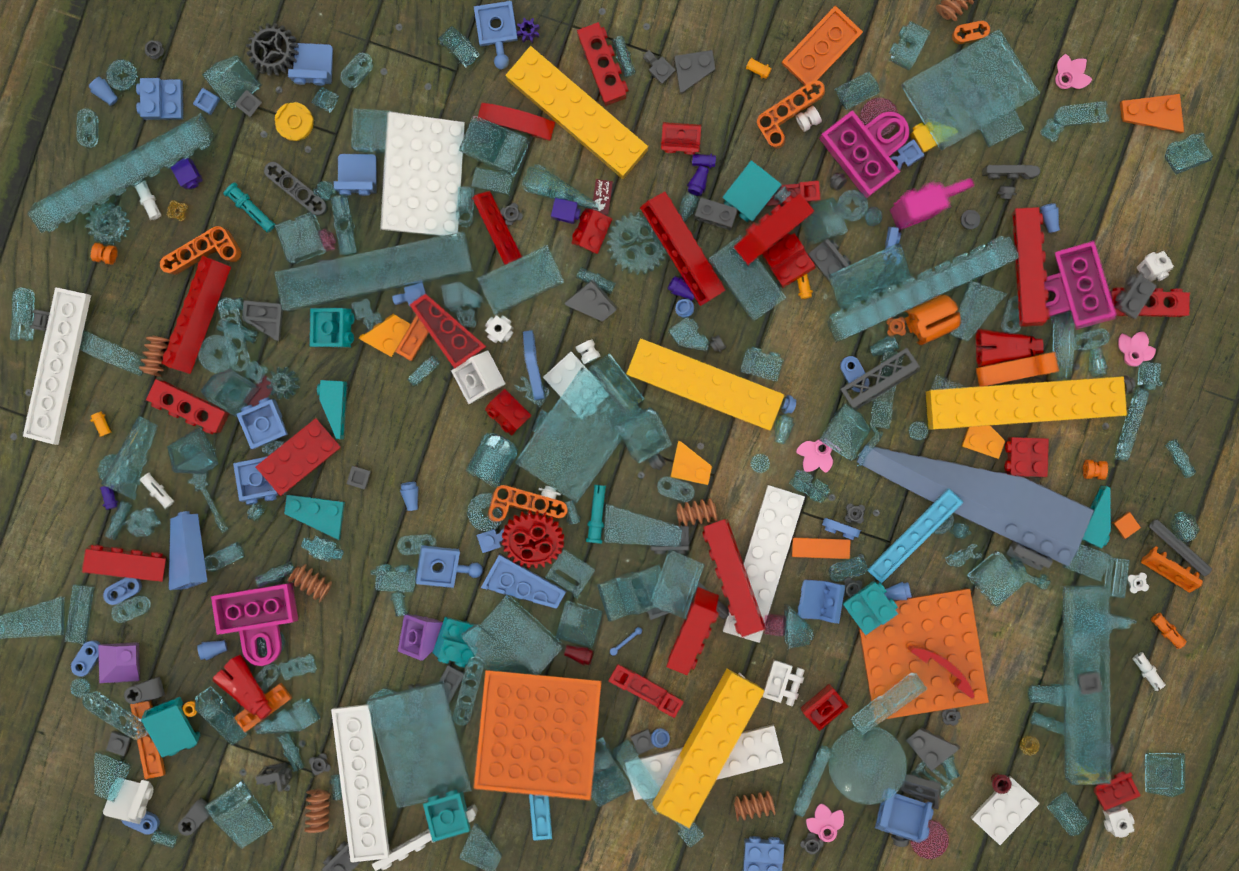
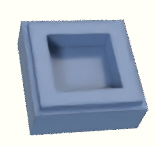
(206, 101)

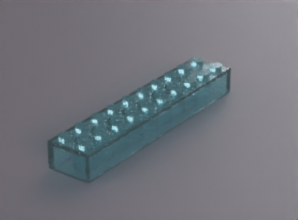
(121, 173)
(374, 271)
(927, 286)
(1089, 714)

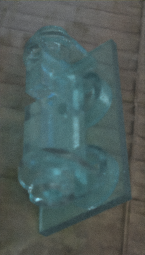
(816, 491)

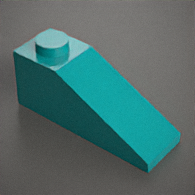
(334, 404)
(1100, 522)

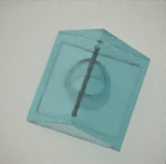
(1165, 773)

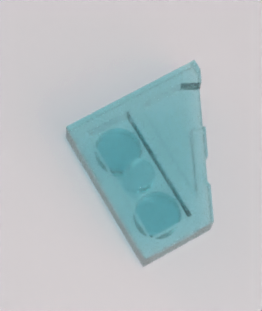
(109, 776)
(480, 850)

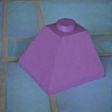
(418, 636)
(119, 662)

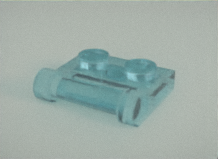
(574, 568)

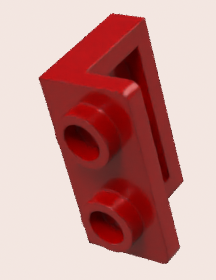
(681, 138)
(591, 230)
(507, 412)
(1118, 792)

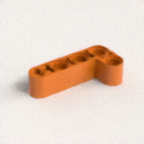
(793, 109)
(194, 247)
(1017, 369)
(530, 498)

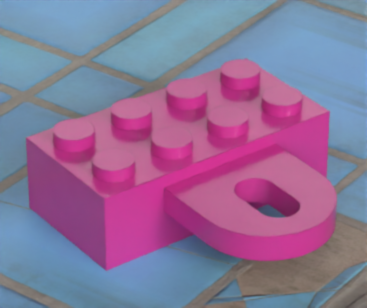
(864, 151)
(926, 203)
(1080, 287)
(256, 615)

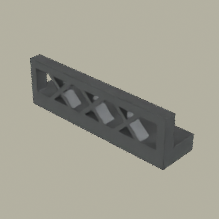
(885, 385)

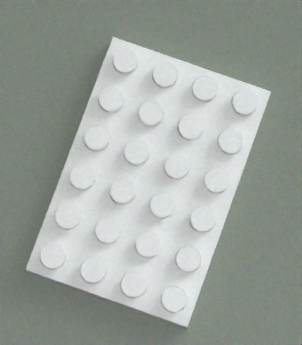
(421, 174)

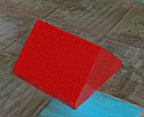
(824, 707)

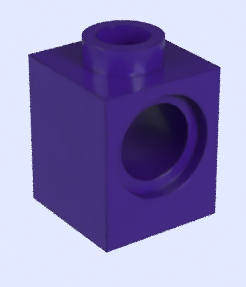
(186, 173)
(565, 211)

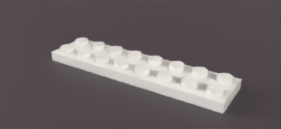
(56, 366)
(769, 550)
(752, 751)
(360, 783)

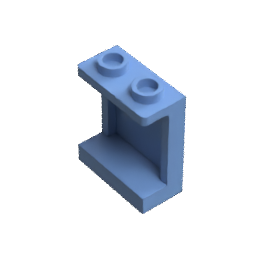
(905, 817)

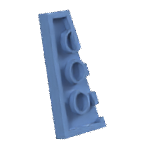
(522, 583)

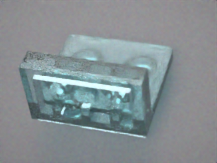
(394, 579)

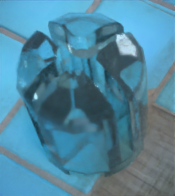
(492, 459)

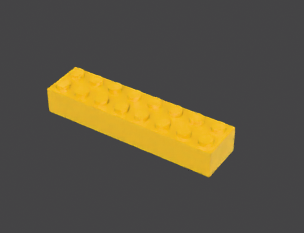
(576, 112)
(705, 384)
(708, 748)

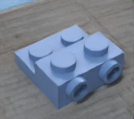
(160, 99)
(262, 423)
(251, 483)
(763, 854)

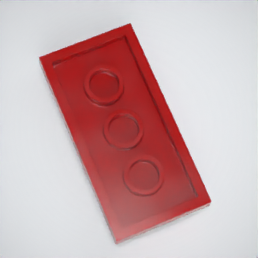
(298, 457)

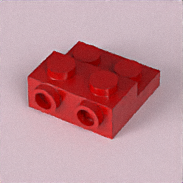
(788, 260)
(1027, 457)

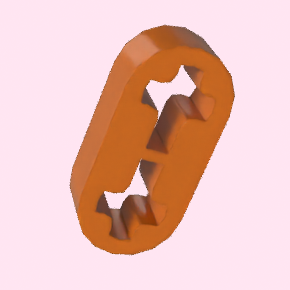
(970, 27)

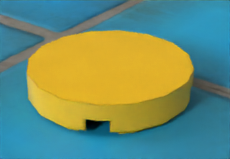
(294, 121)

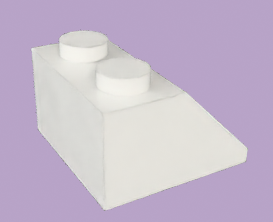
(478, 377)

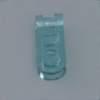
(1081, 114)
(22, 314)

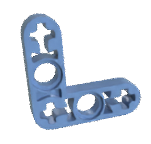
(532, 365)

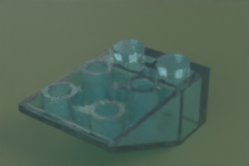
(494, 145)
(608, 776)
(239, 815)

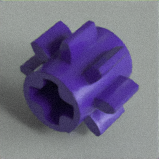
(528, 36)

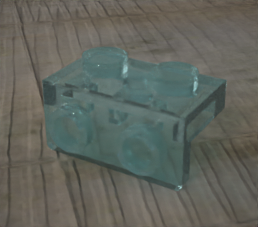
(1188, 153)
(761, 364)

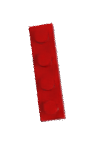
(497, 227)

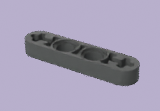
(295, 189)

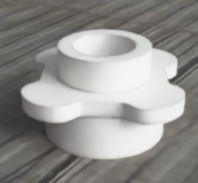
(549, 492)
(1132, 582)

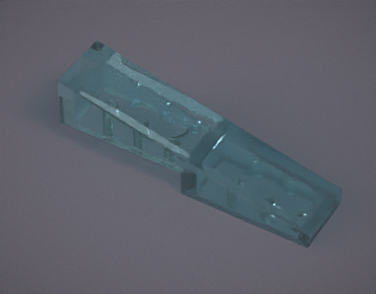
(889, 703)

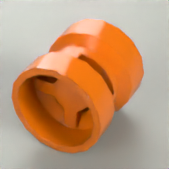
(102, 253)
(1095, 469)

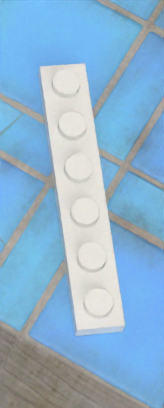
(416, 843)

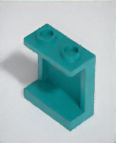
(751, 191)
(169, 727)

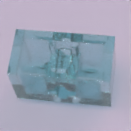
(917, 37)

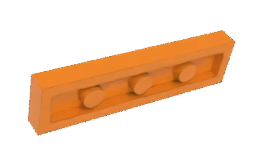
(150, 757)

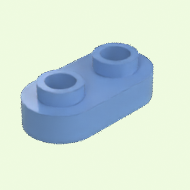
(852, 374)
(848, 532)
(123, 589)
(85, 658)
(151, 818)

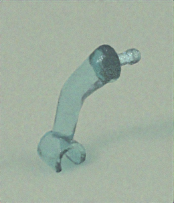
(870, 445)
(1041, 582)

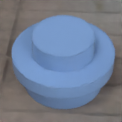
(684, 308)
(788, 404)
(660, 738)

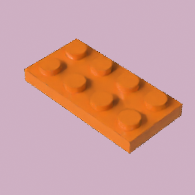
(822, 46)

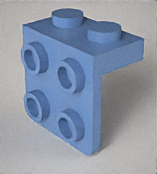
(312, 64)
(356, 174)
(821, 600)

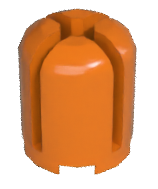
(933, 318)

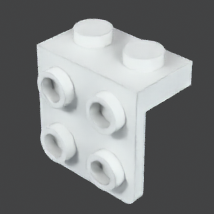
(130, 801)

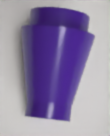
(698, 182)
(680, 288)

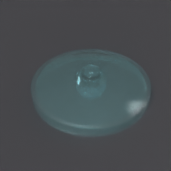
(867, 765)

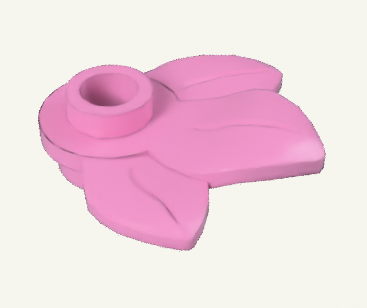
(1073, 72)
(1136, 345)
(813, 457)
(825, 820)

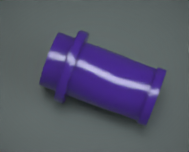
(704, 160)
(108, 498)

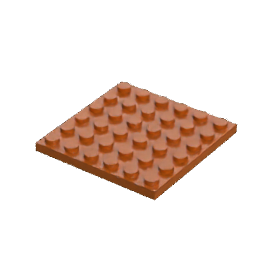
(937, 623)
(537, 735)

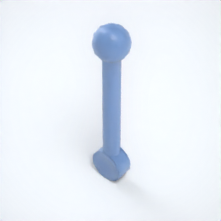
(613, 651)

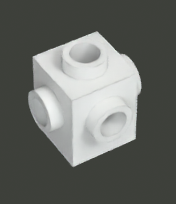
(1155, 266)
(506, 332)
(1118, 821)

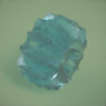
(275, 383)

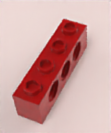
(588, 36)
(1178, 304)
(158, 398)

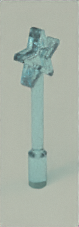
(200, 483)

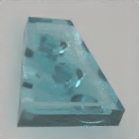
(975, 308)

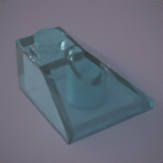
(231, 79)
(824, 222)
(229, 391)
(846, 432)
(192, 454)
(579, 624)
(796, 629)

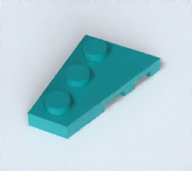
(318, 513)

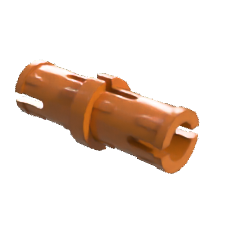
(1168, 630)

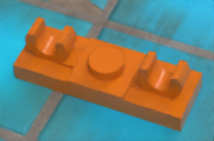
(1172, 570)
(277, 697)

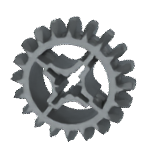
(277, 34)

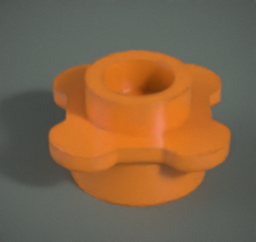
(891, 326)

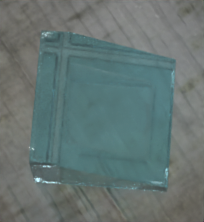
(325, 99)

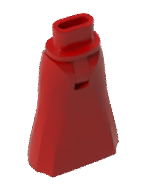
(1001, 347)
(242, 686)

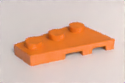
(1157, 112)

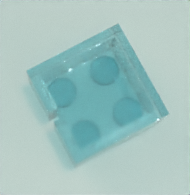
(369, 130)
(300, 238)
(644, 435)
(997, 578)

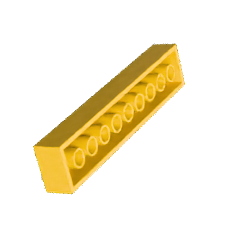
(1026, 403)

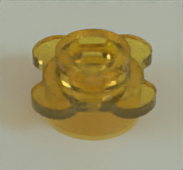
(172, 210)

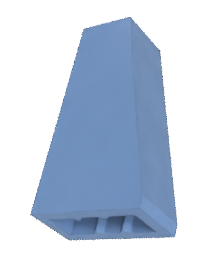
(186, 552)

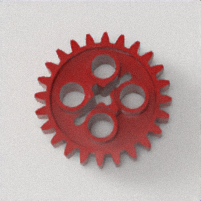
(533, 539)

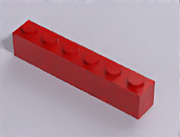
(682, 248)
(1029, 267)
(196, 315)
(734, 578)

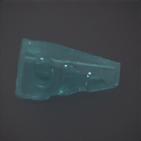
(548, 185)

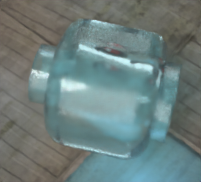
(1184, 526)

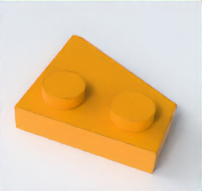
(387, 335)
(984, 440)
(690, 466)

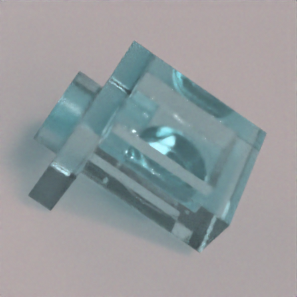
(1149, 375)

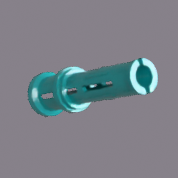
(243, 201)
(596, 523)

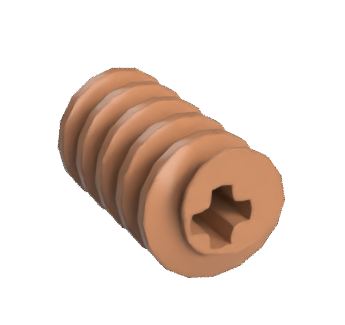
(949, 8)
(154, 355)
(696, 512)
(310, 581)
(754, 805)
(319, 811)

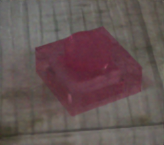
(328, 239)
(775, 624)

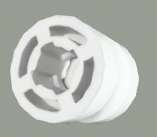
(808, 118)
(588, 356)

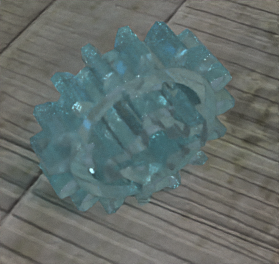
(102, 228)
(322, 548)

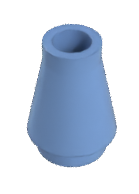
(102, 90)
(1050, 217)
(410, 495)
(898, 592)
(210, 649)

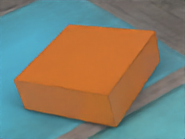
(1126, 525)

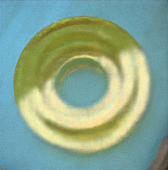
(1035, 745)

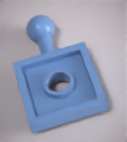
(505, 33)
(446, 576)

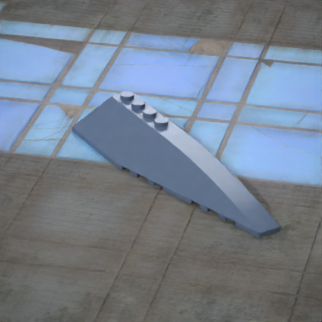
(993, 500)

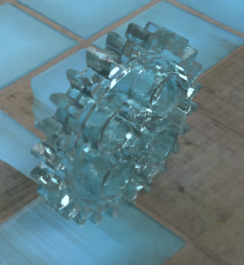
(642, 259)

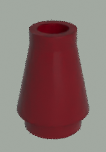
(579, 654)
(1001, 783)

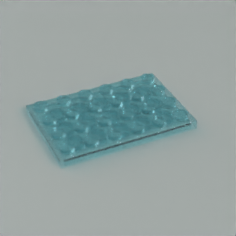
(970, 89)
(575, 437)
(419, 744)

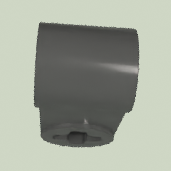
(147, 690)
(196, 816)

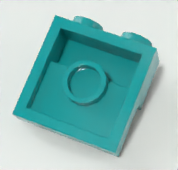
(331, 327)
(871, 607)
(451, 644)
(446, 815)

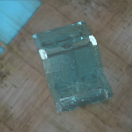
(629, 593)

